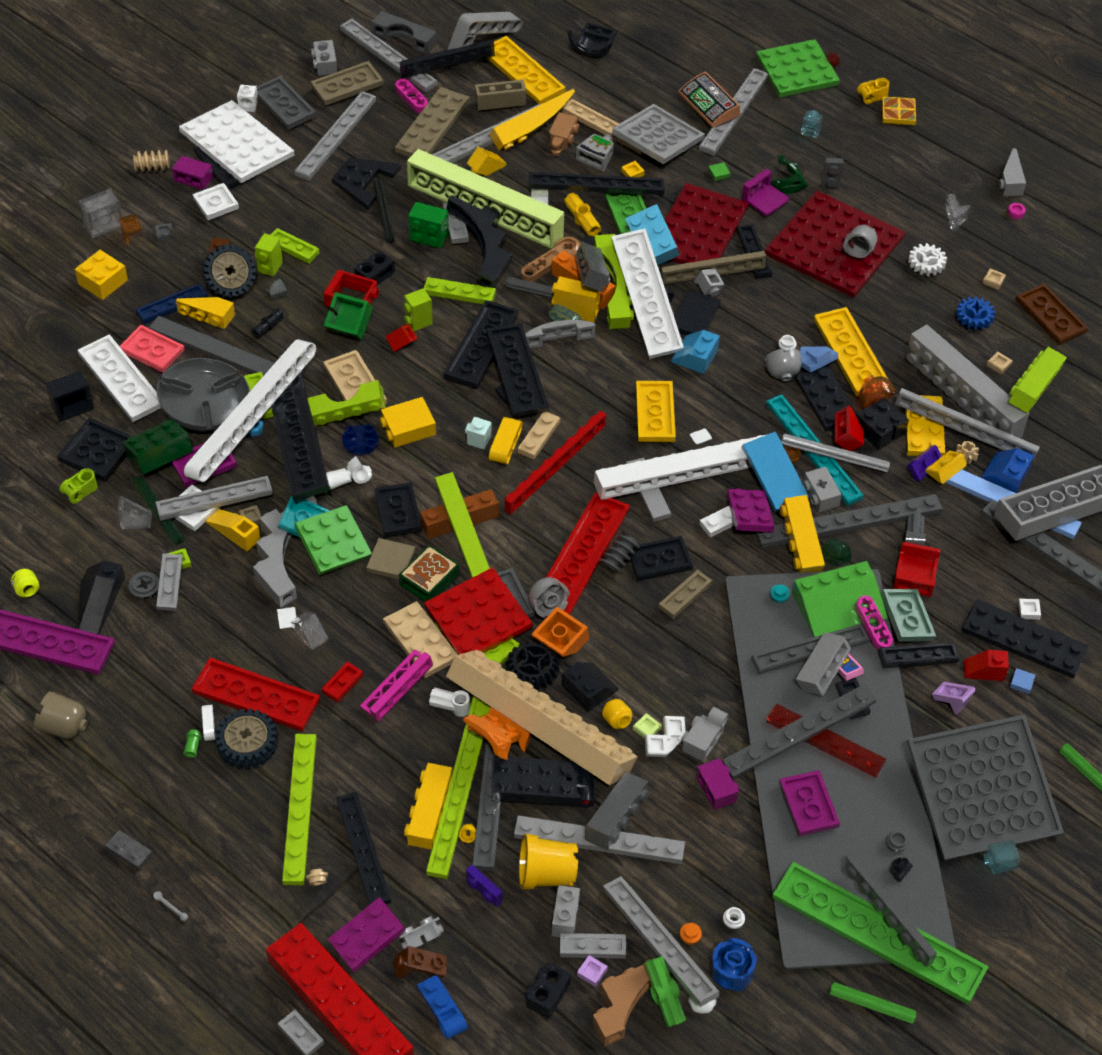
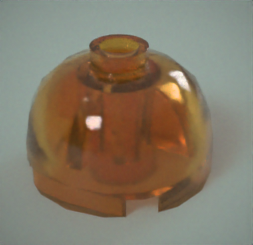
(875, 389)

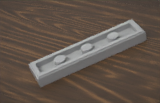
(654, 501)

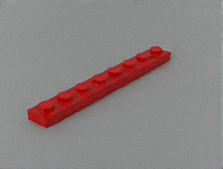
(555, 462)

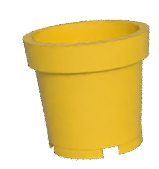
(546, 863)

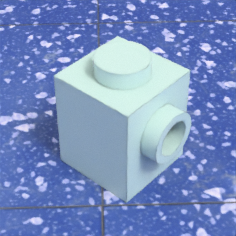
(478, 432)

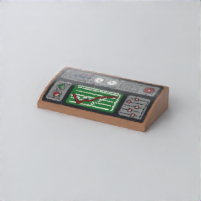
(709, 100)

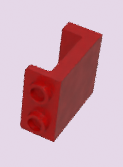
(917, 568)

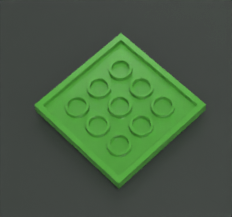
(797, 68)

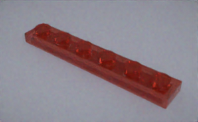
(832, 743)

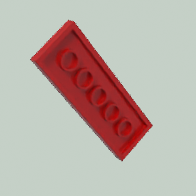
(251, 690)

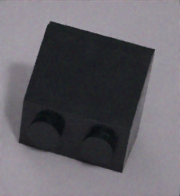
(587, 684)

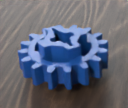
(975, 313)

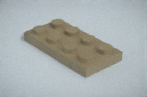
(346, 83)

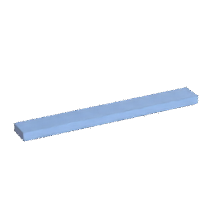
(989, 491)

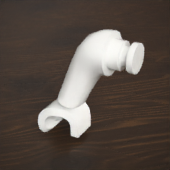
(356, 470)

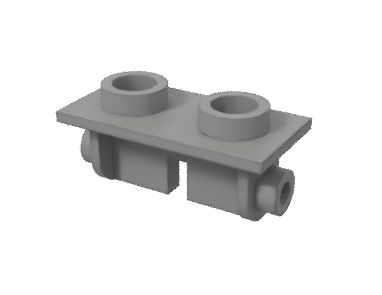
(428, 929)

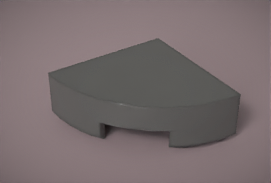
(163, 231)
(277, 289)

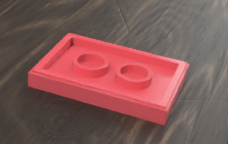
(152, 348)

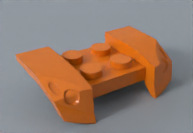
(498, 731)

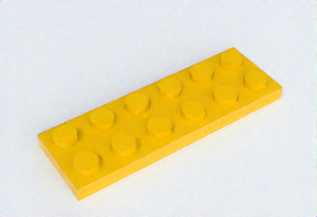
(519, 65)
(853, 351)

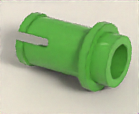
(192, 743)

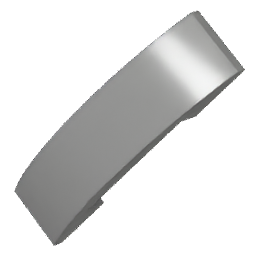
(560, 329)

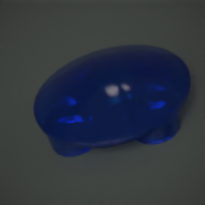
(360, 439)

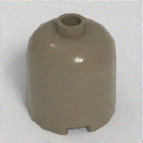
(61, 716)

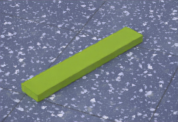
(461, 524)

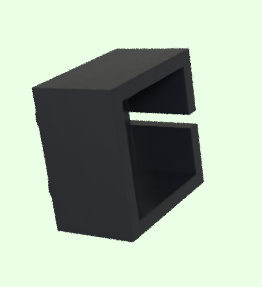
(69, 396)
(879, 421)

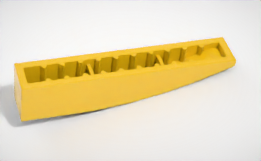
(524, 125)

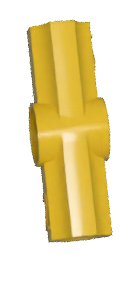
(582, 214)

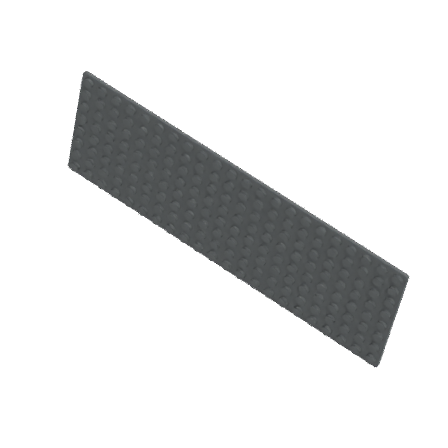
(864, 804)

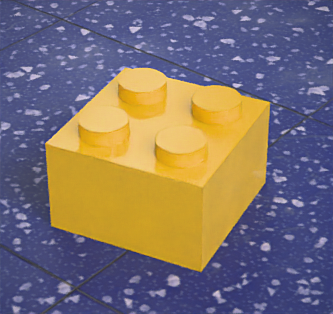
(101, 274)

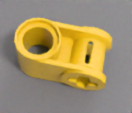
(874, 90)

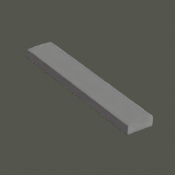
(214, 498)

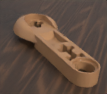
(545, 260)

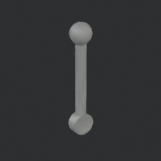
(158, 897)

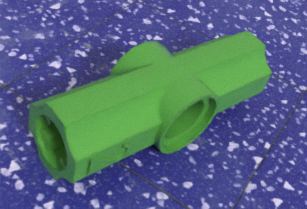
(664, 991)

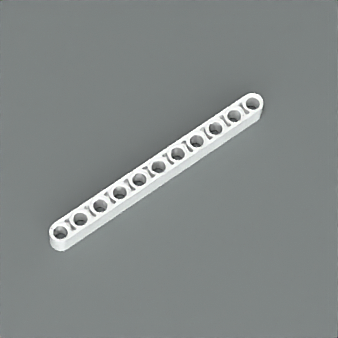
(249, 410)

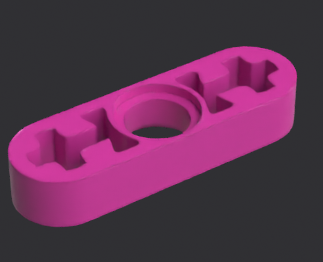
(418, 102)
(862, 611)

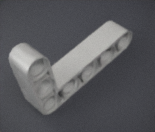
(482, 23)

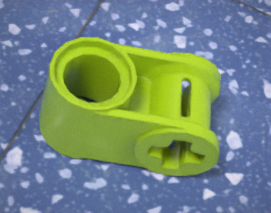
(79, 485)

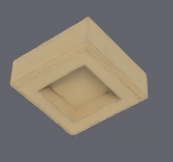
(994, 279)
(999, 363)

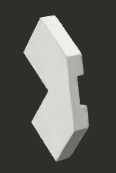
(663, 744)

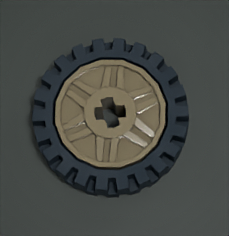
(217, 278)
(246, 739)

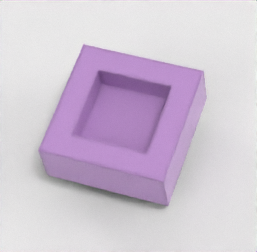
(592, 971)

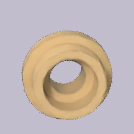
(317, 877)

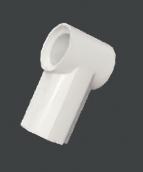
(450, 701)

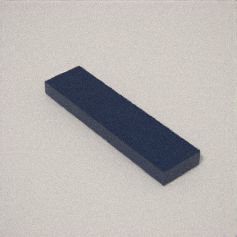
(168, 304)

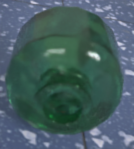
(836, 552)

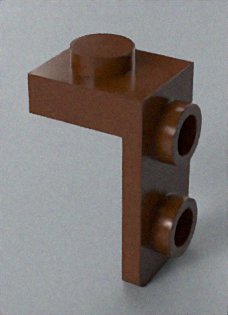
(419, 960)

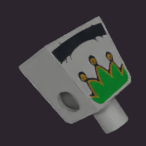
(596, 151)

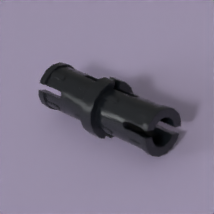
(267, 323)

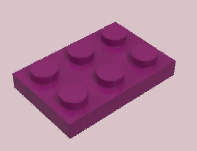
(180, 463)
(750, 510)
(809, 803)
(366, 934)

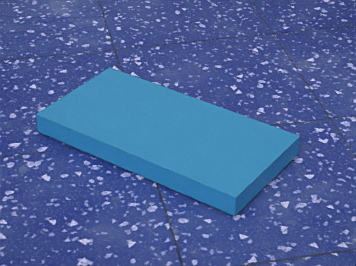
(773, 469)

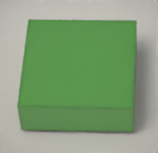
(719, 171)

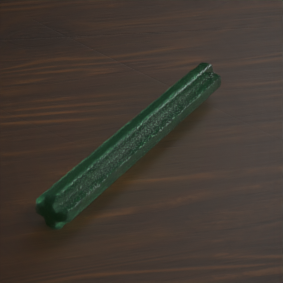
(150, 499)

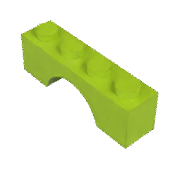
(367, 399)

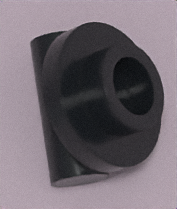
(900, 868)

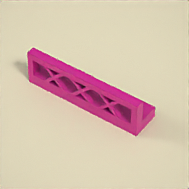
(399, 687)

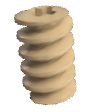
(151, 161)

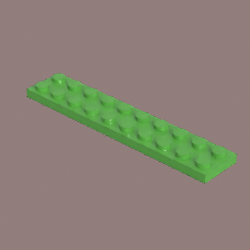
(865, 926)

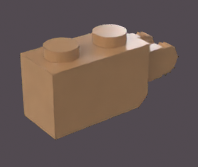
(562, 133)

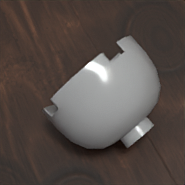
(784, 364)
(547, 595)

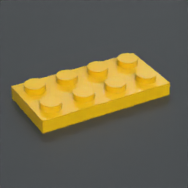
(655, 411)
(923, 431)

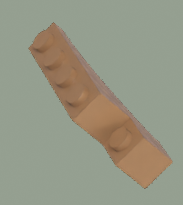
(621, 997)

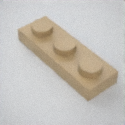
(539, 435)

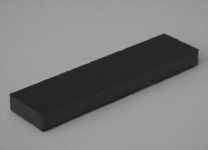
(751, 244)
(918, 655)

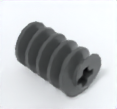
(619, 552)

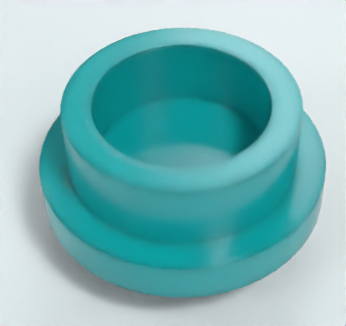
(780, 593)

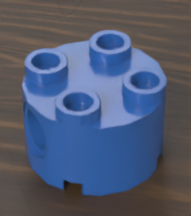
(733, 964)

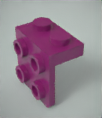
(762, 194)

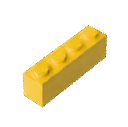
(802, 534)
(429, 806)

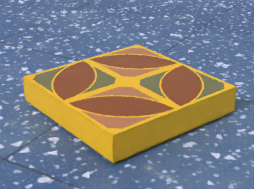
(898, 110)

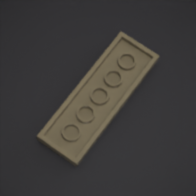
(432, 122)

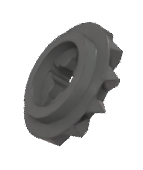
(147, 578)

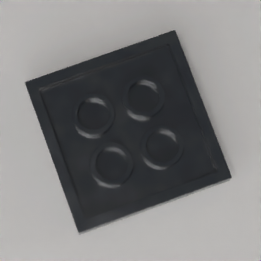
(95, 448)

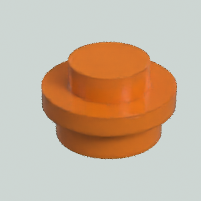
(690, 933)

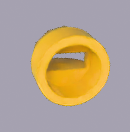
(463, 833)

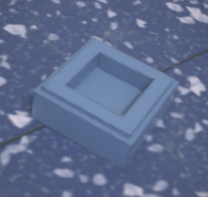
(1022, 681)

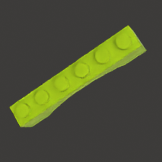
(618, 308)

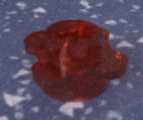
(833, 58)

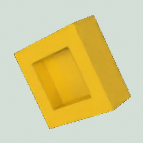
(632, 170)

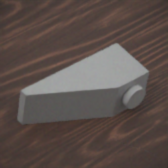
(1012, 179)

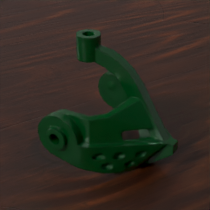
(786, 186)

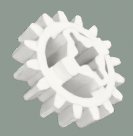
(927, 259)

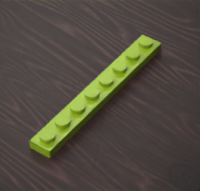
(299, 810)

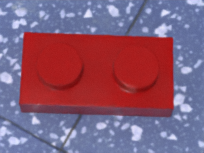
(342, 682)

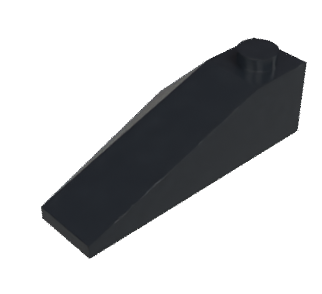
(98, 594)

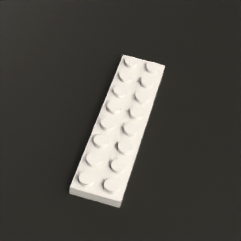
(647, 293)

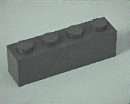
(592, 267)
(617, 810)

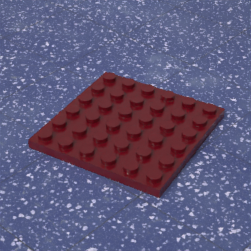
(816, 239)

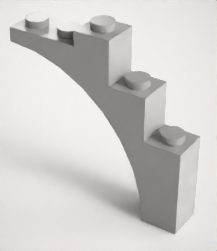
(271, 570)

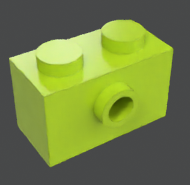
(268, 254)
(418, 309)

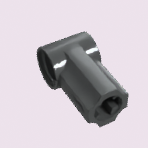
(915, 529)

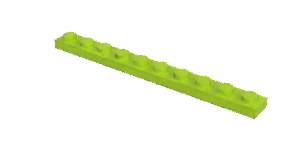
(457, 797)

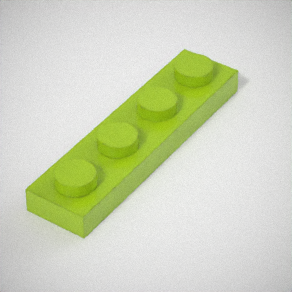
(459, 291)

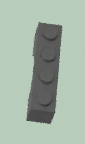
(388, 25)

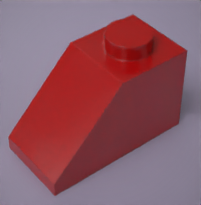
(848, 430)
(987, 665)

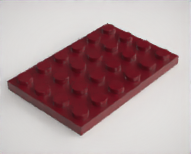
(703, 223)

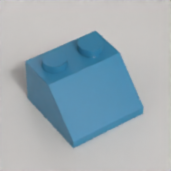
(697, 351)

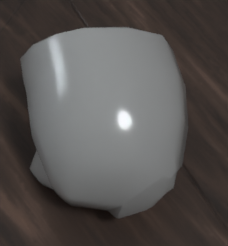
(863, 240)

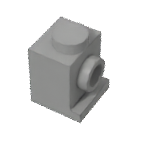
(709, 282)

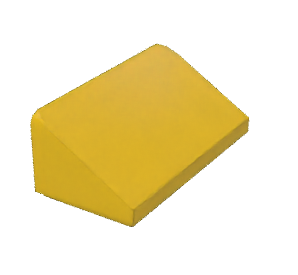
(946, 466)

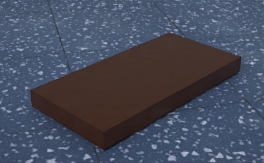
(1051, 314)

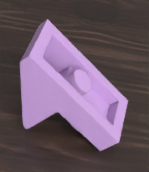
(955, 694)

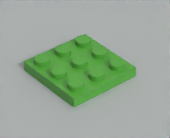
(332, 539)

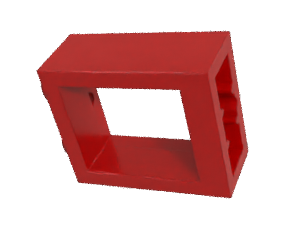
(351, 281)

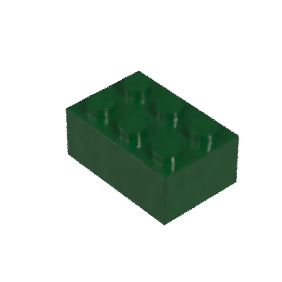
(157, 446)

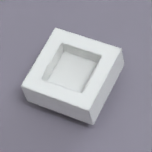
(1029, 609)

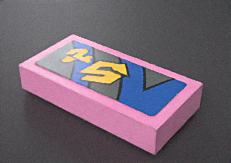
(850, 668)

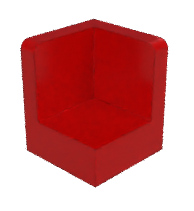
(401, 337)

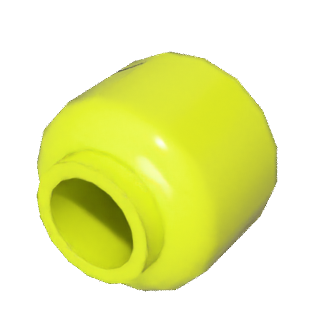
(25, 583)

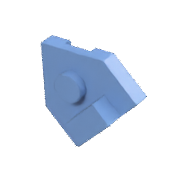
(817, 357)

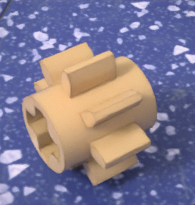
(969, 450)

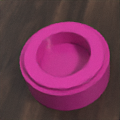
(1016, 211)

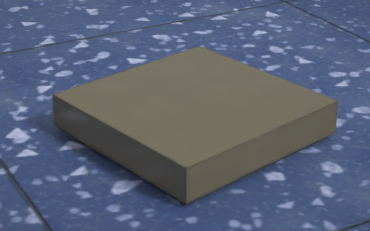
(390, 558)

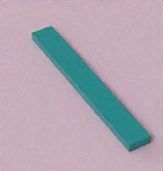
(797, 427)

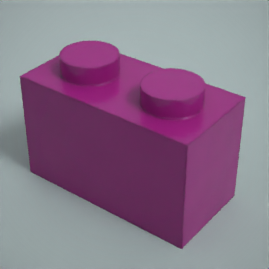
(192, 172)
(717, 784)

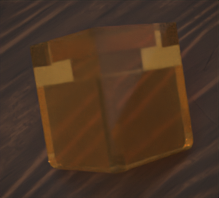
(128, 225)

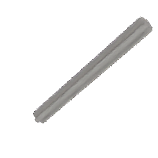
(835, 452)

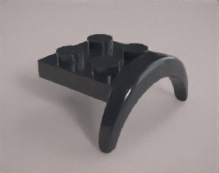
(593, 40)

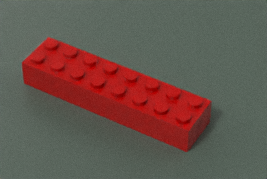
(334, 996)

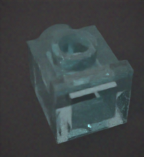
(813, 120)

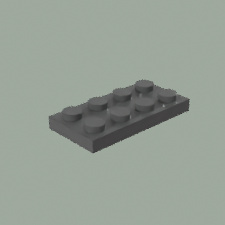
(285, 102)

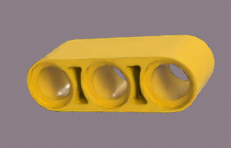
(505, 440)

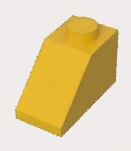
(485, 162)

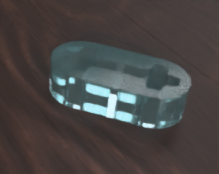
(560, 313)

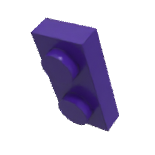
(923, 461)
(488, 890)

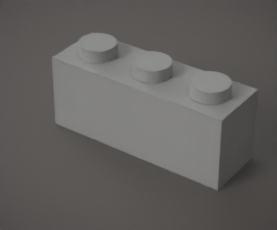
(823, 663)

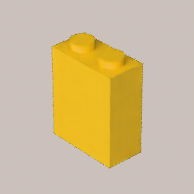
(577, 298)
(407, 422)

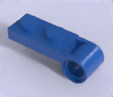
(443, 1007)

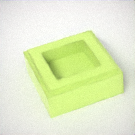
(647, 725)

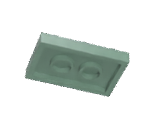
(908, 615)

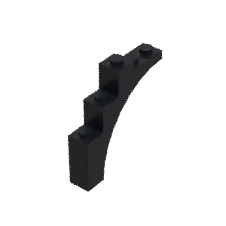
(483, 224)

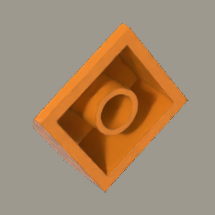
(562, 633)

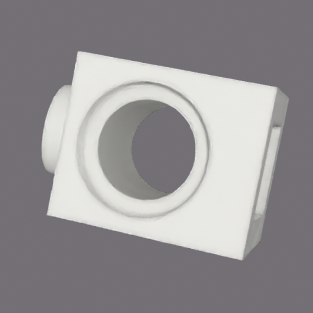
(247, 97)

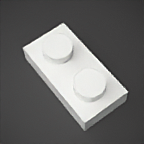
(717, 522)

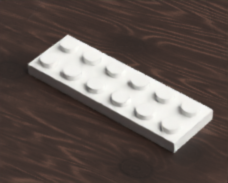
(120, 377)

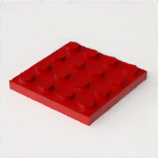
(478, 613)

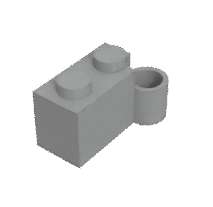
(704, 733)

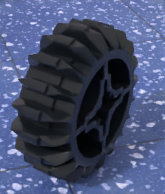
(535, 660)

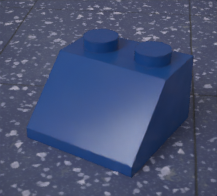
(1009, 468)

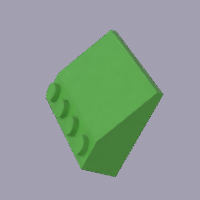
(830, 597)

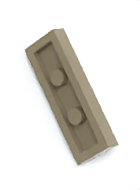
(685, 594)

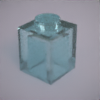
(1002, 857)

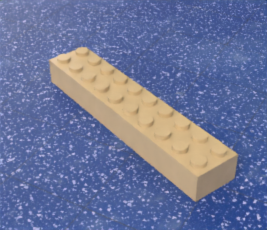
(542, 716)

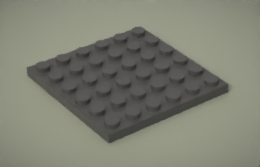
(984, 787)

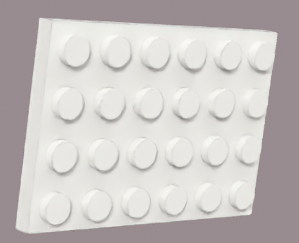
(236, 141)

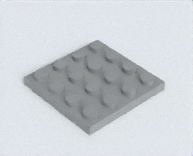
(658, 133)

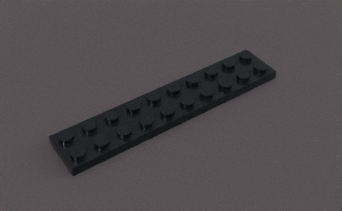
(299, 442)

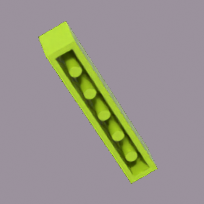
(1036, 379)

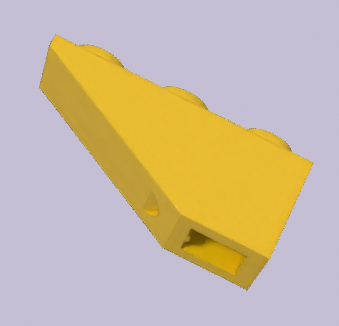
(209, 310)
(235, 528)

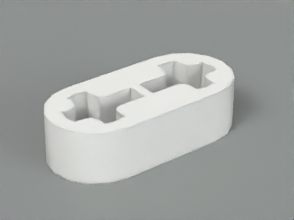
(208, 722)

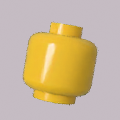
(617, 714)

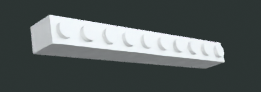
(671, 469)

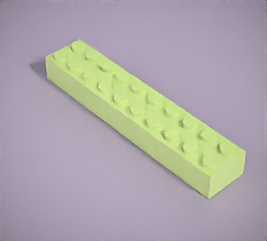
(517, 211)

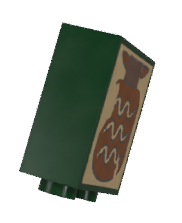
(429, 574)

